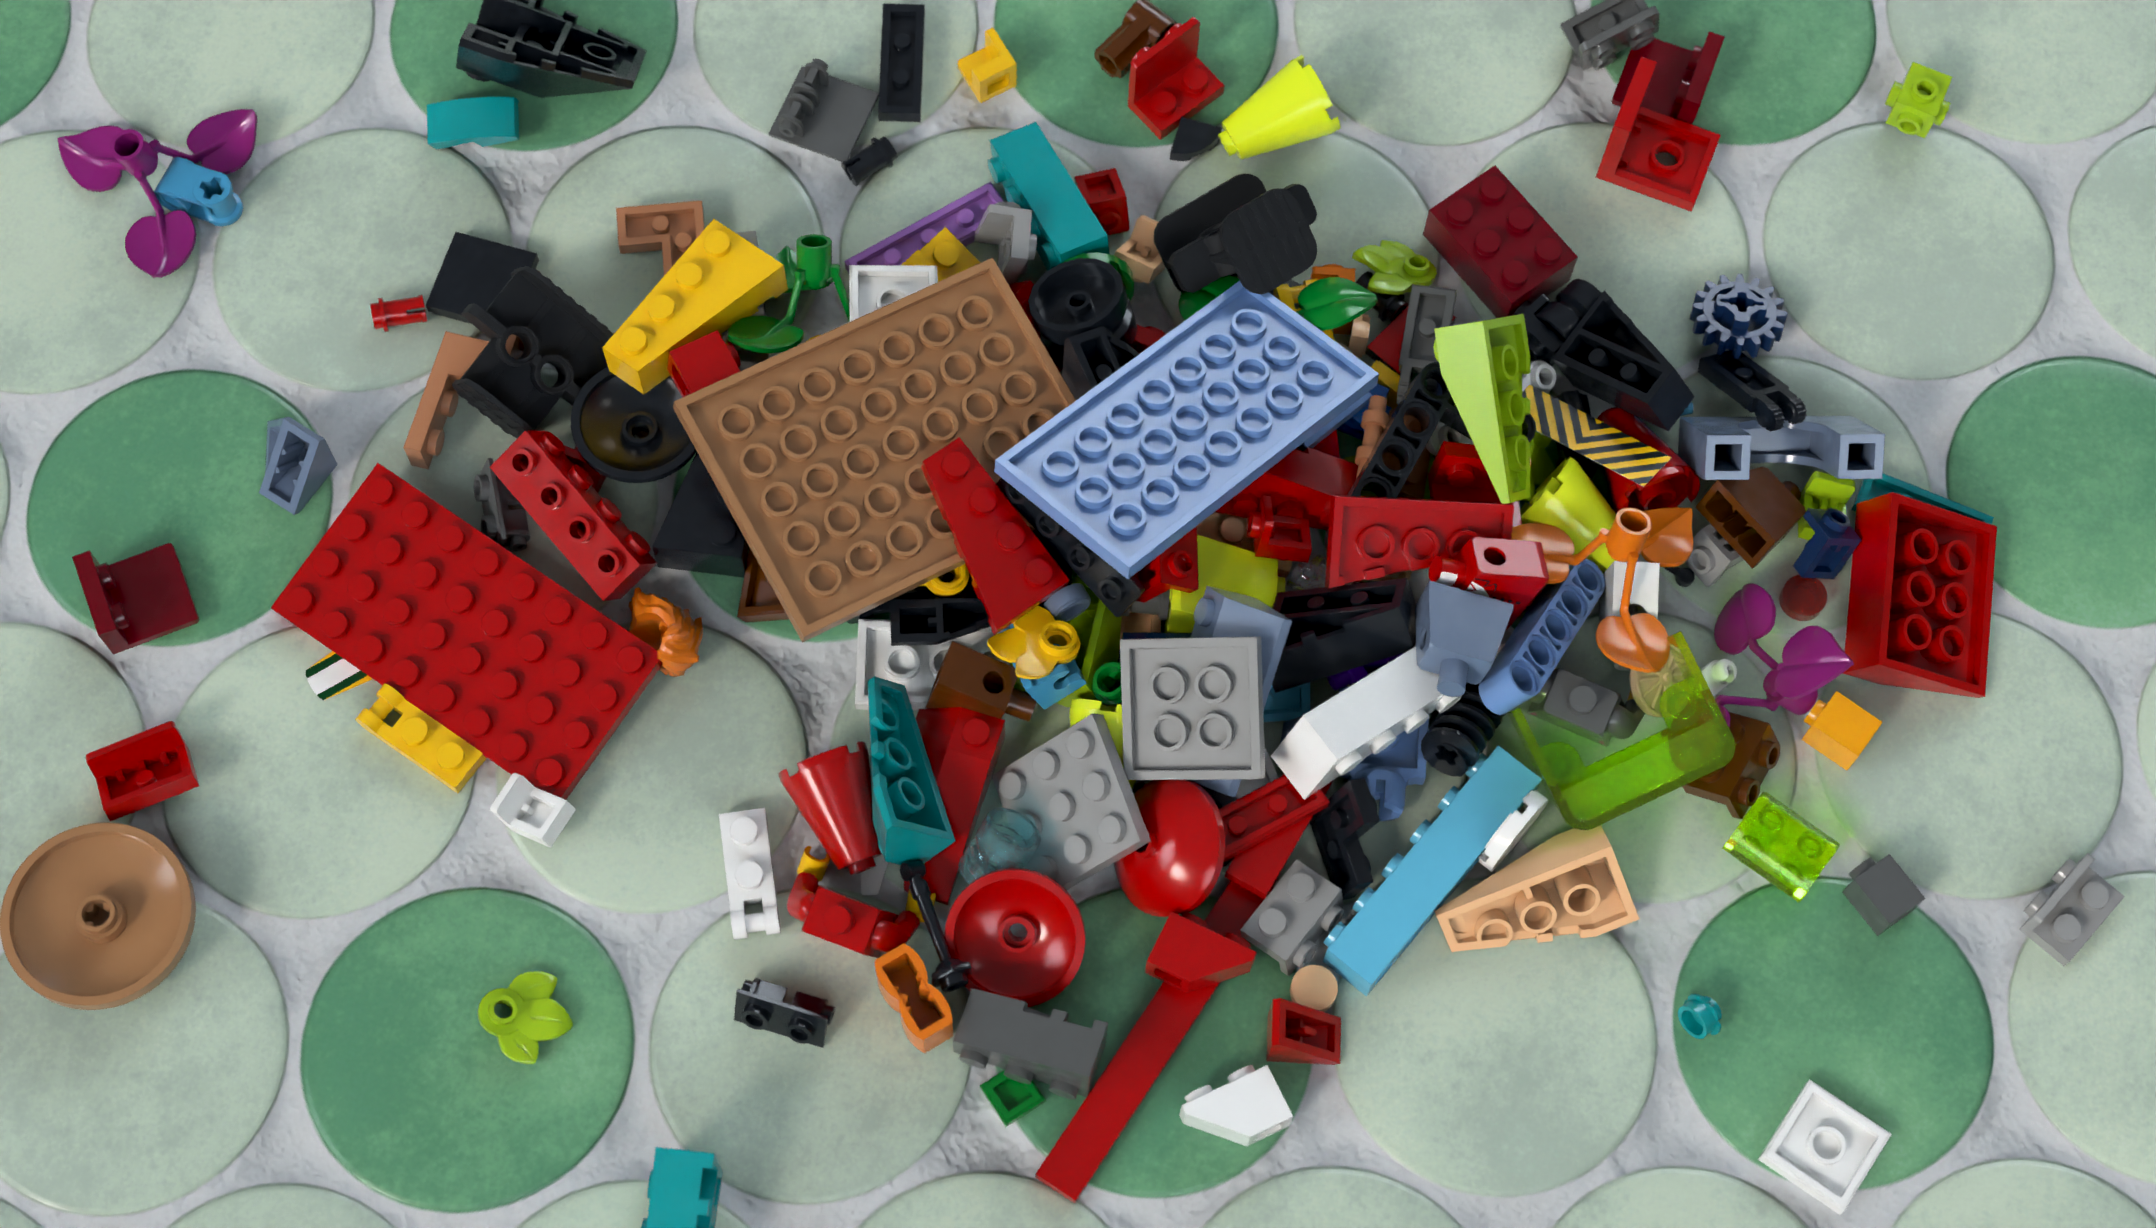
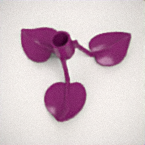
(100, 154)
(1808, 658)

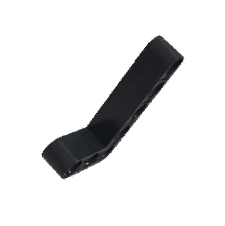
(1409, 445)

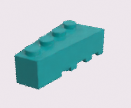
(1041, 183)

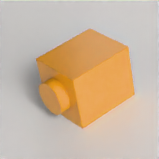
(1840, 729)

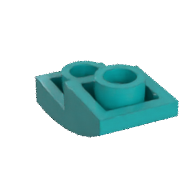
(475, 120)

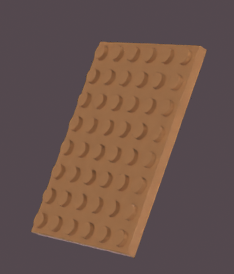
(832, 438)

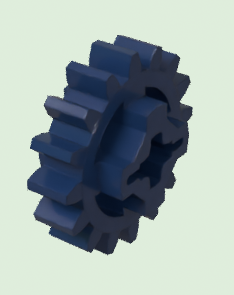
(1738, 316)

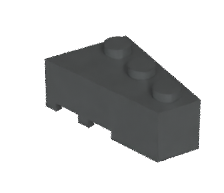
(1030, 1043)

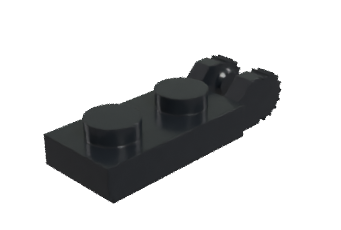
(1753, 389)

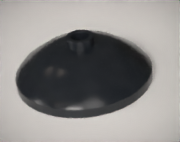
(609, 416)

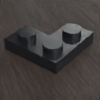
(1337, 834)

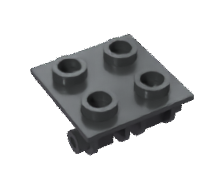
(823, 113)

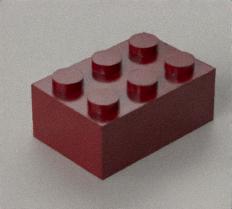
(1499, 243)

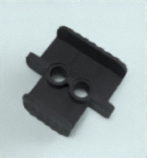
(1241, 233)
(551, 331)

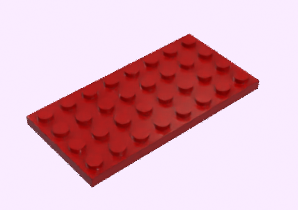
(469, 633)

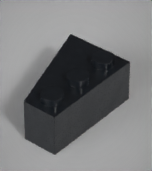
(1622, 366)

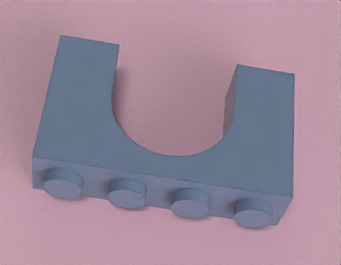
(1728, 445)

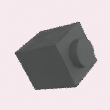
(1882, 893)

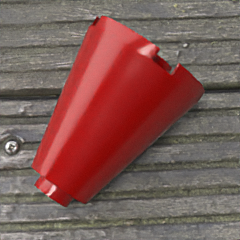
(1669, 485)
(837, 804)

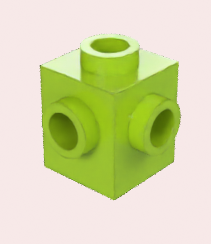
(1918, 100)

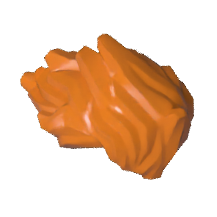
(666, 630)

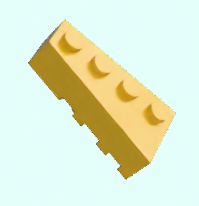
(703, 292)

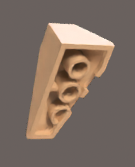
(1551, 891)

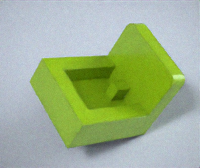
(1824, 492)

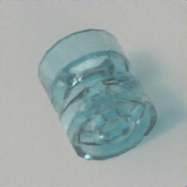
(1001, 842)

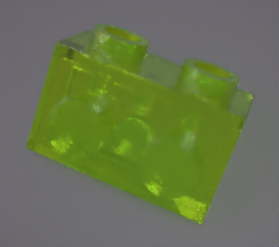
(1781, 846)

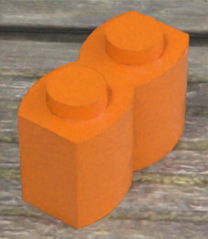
(906, 989)

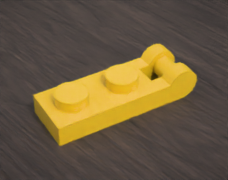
(422, 739)

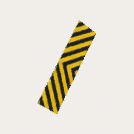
(1594, 438)

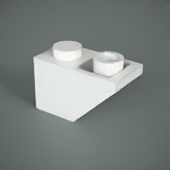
(1241, 1110)

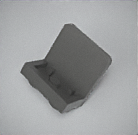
(1610, 29)

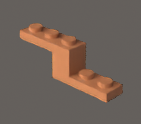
(440, 398)

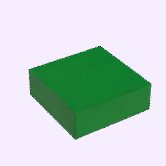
(1011, 1098)

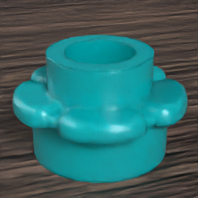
(1700, 1016)

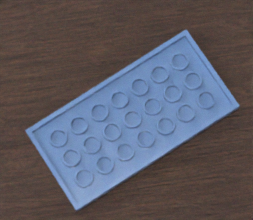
(1185, 426)

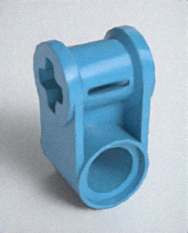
(199, 193)

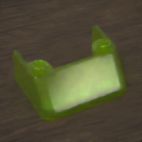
(1688, 749)

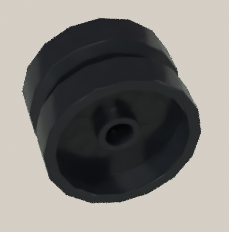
(1079, 299)

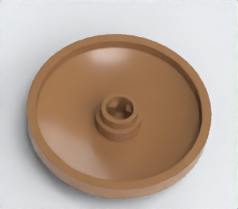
(97, 916)

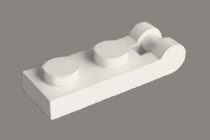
(749, 872)

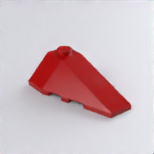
(963, 757)

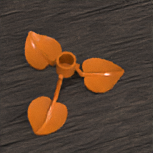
(1661, 538)

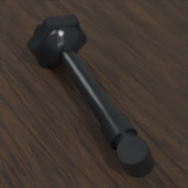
(950, 972)

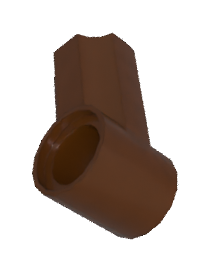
(1141, 27)

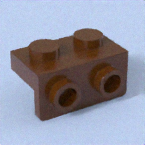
(1740, 780)

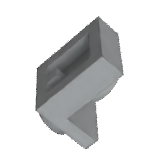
(1711, 556)

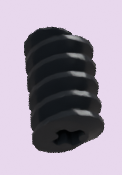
(1460, 734)

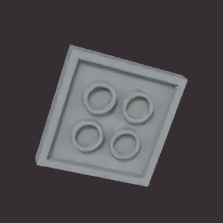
(1192, 708)
(1076, 800)

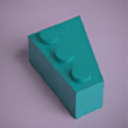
(683, 1189)

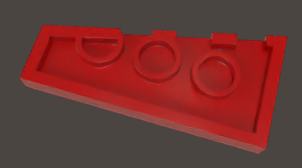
(1402, 534)
(1000, 550)

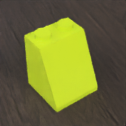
(1227, 569)

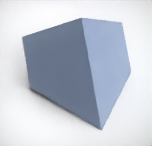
(294, 464)

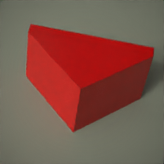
(1302, 1034)

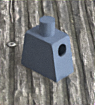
(1458, 635)

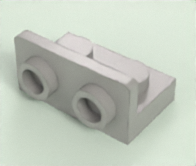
(2071, 911)

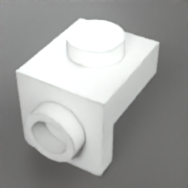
(531, 810)

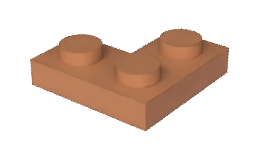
(660, 227)

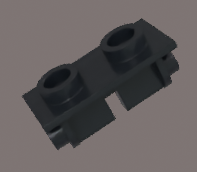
(763, 1007)

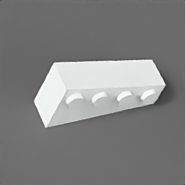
(1359, 723)

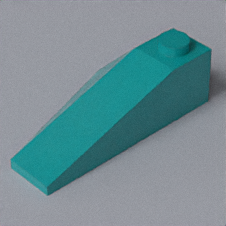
(904, 790)

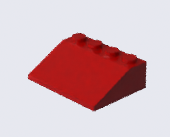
(1920, 597)

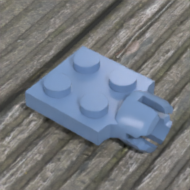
(1393, 771)

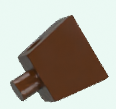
(1753, 512)
(979, 684)

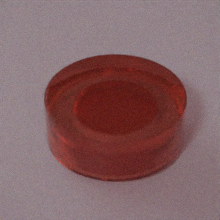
(1803, 598)

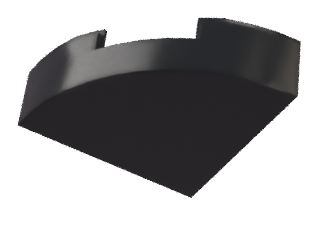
(1193, 139)

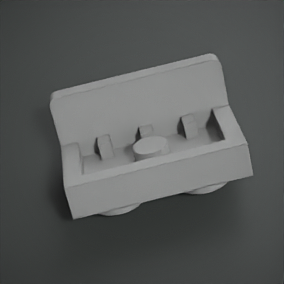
(1009, 228)
(1295, 917)

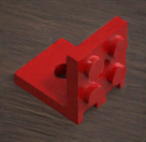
(1643, 134)

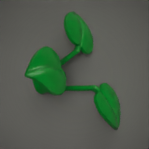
(805, 270)
(1323, 303)

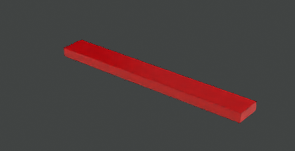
(1136, 1065)

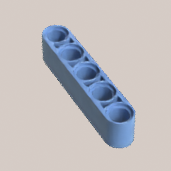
(1541, 639)

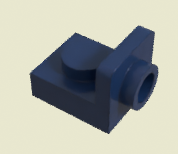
(1829, 546)

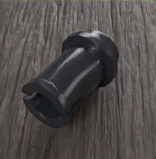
(869, 160)
(1388, 305)

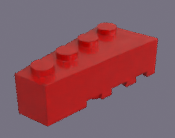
(1298, 487)

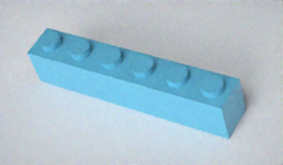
(1429, 872)

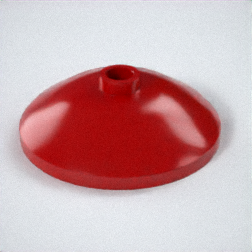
(1184, 851)
(1012, 966)

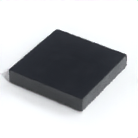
(474, 273)

